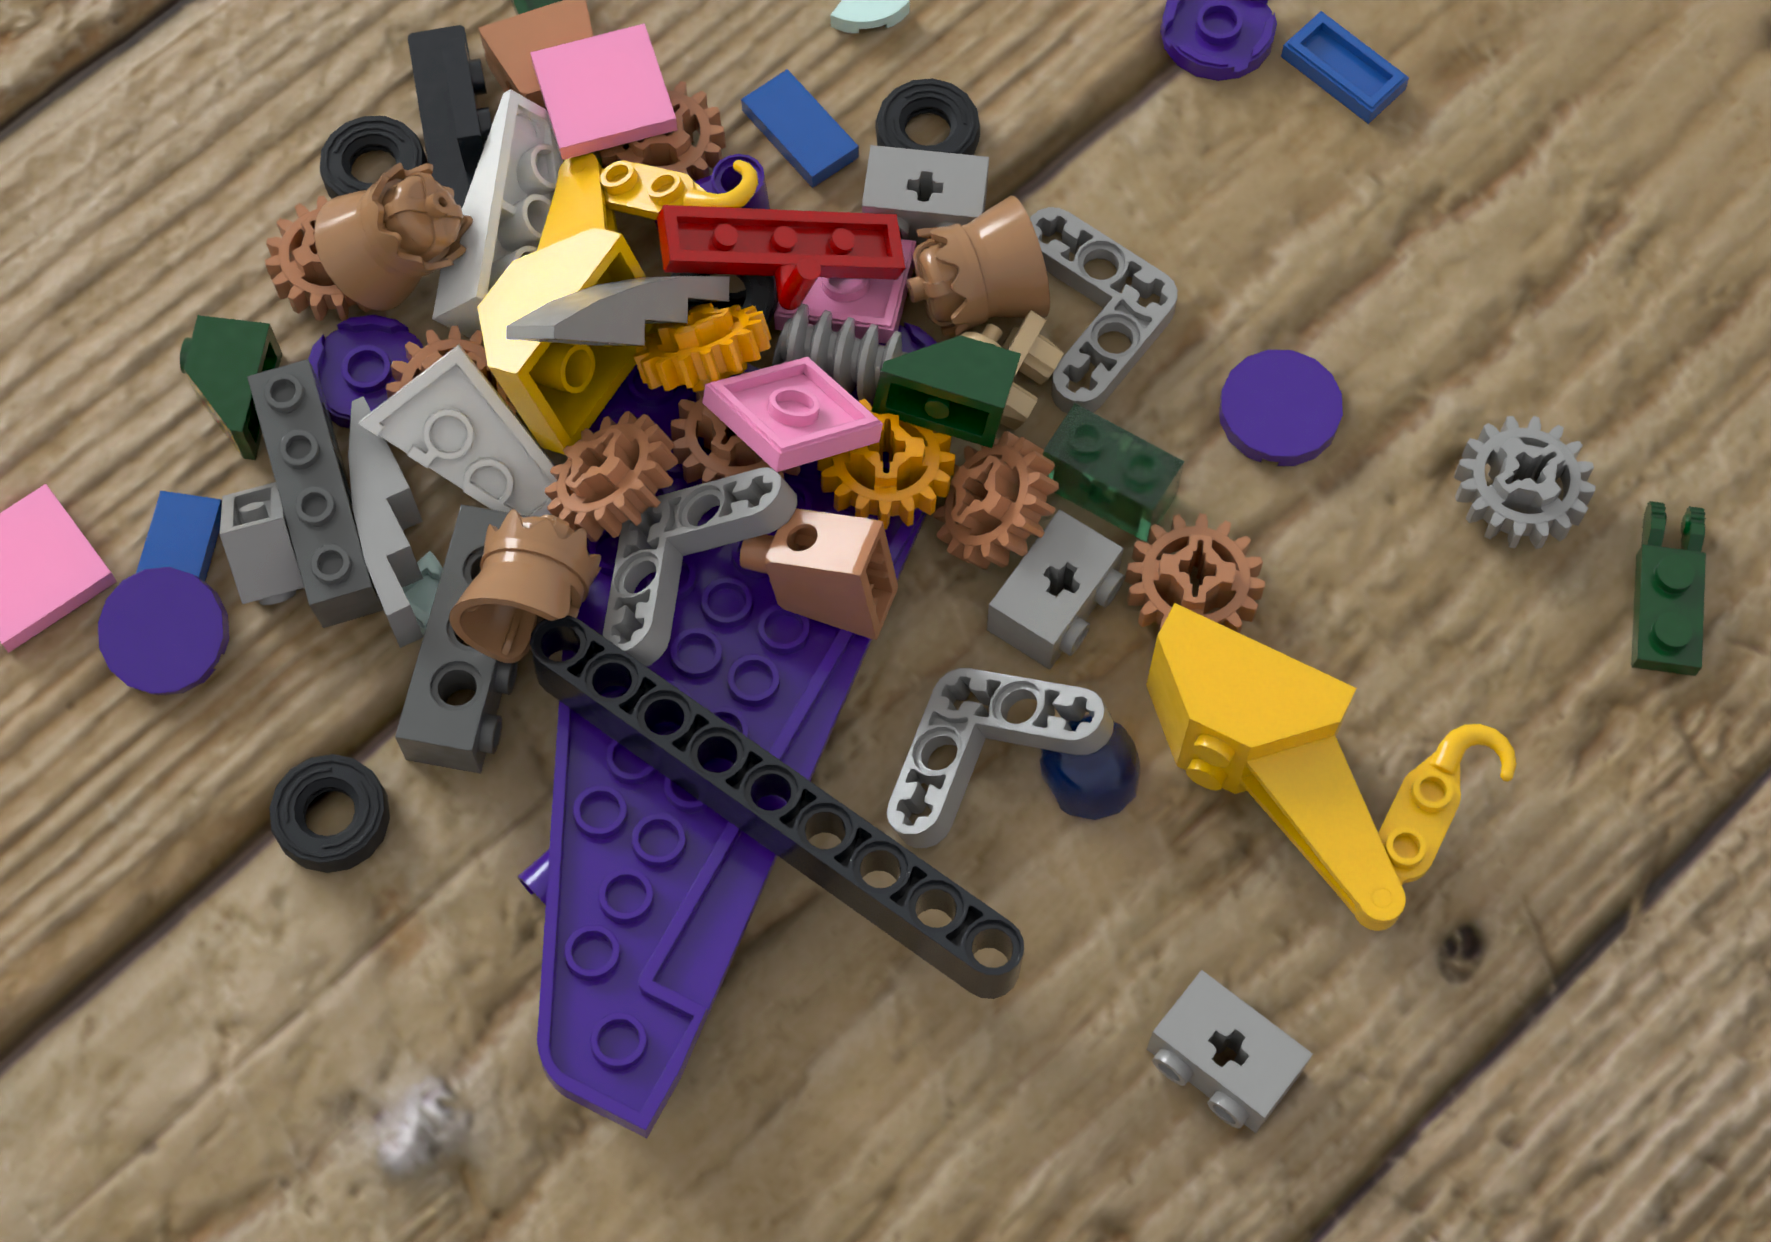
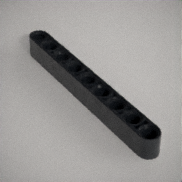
(784, 830)

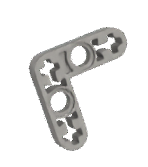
(1119, 313)
(749, 507)
(968, 730)

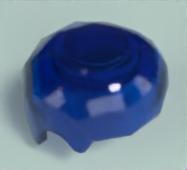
(1096, 782)

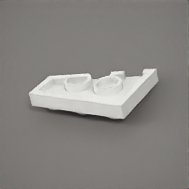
(468, 435)

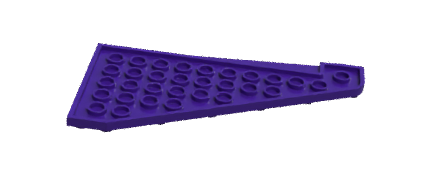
(640, 871)

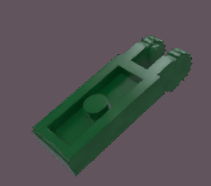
(1669, 595)

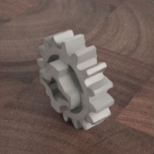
(1524, 458)

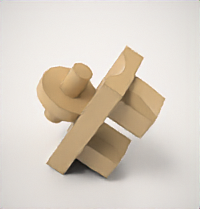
(1037, 361)

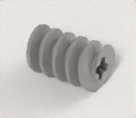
(840, 354)

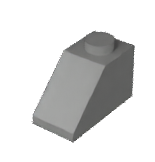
(259, 545)

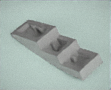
(617, 310)
(382, 511)

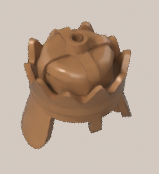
(390, 236)
(981, 270)
(526, 573)

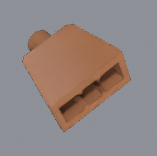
(511, 40)
(828, 569)

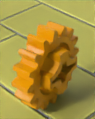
(704, 349)
(916, 475)

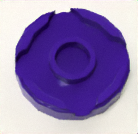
(1218, 36)
(358, 362)
(1280, 407)
(163, 631)

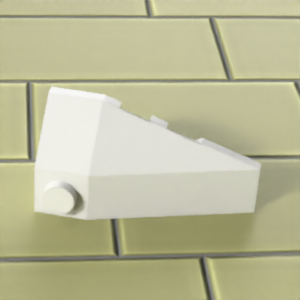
(507, 208)

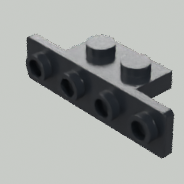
(449, 106)

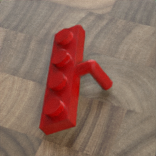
(781, 244)

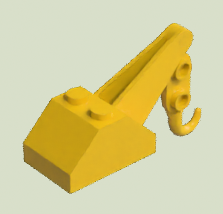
(563, 385)
(1270, 728)

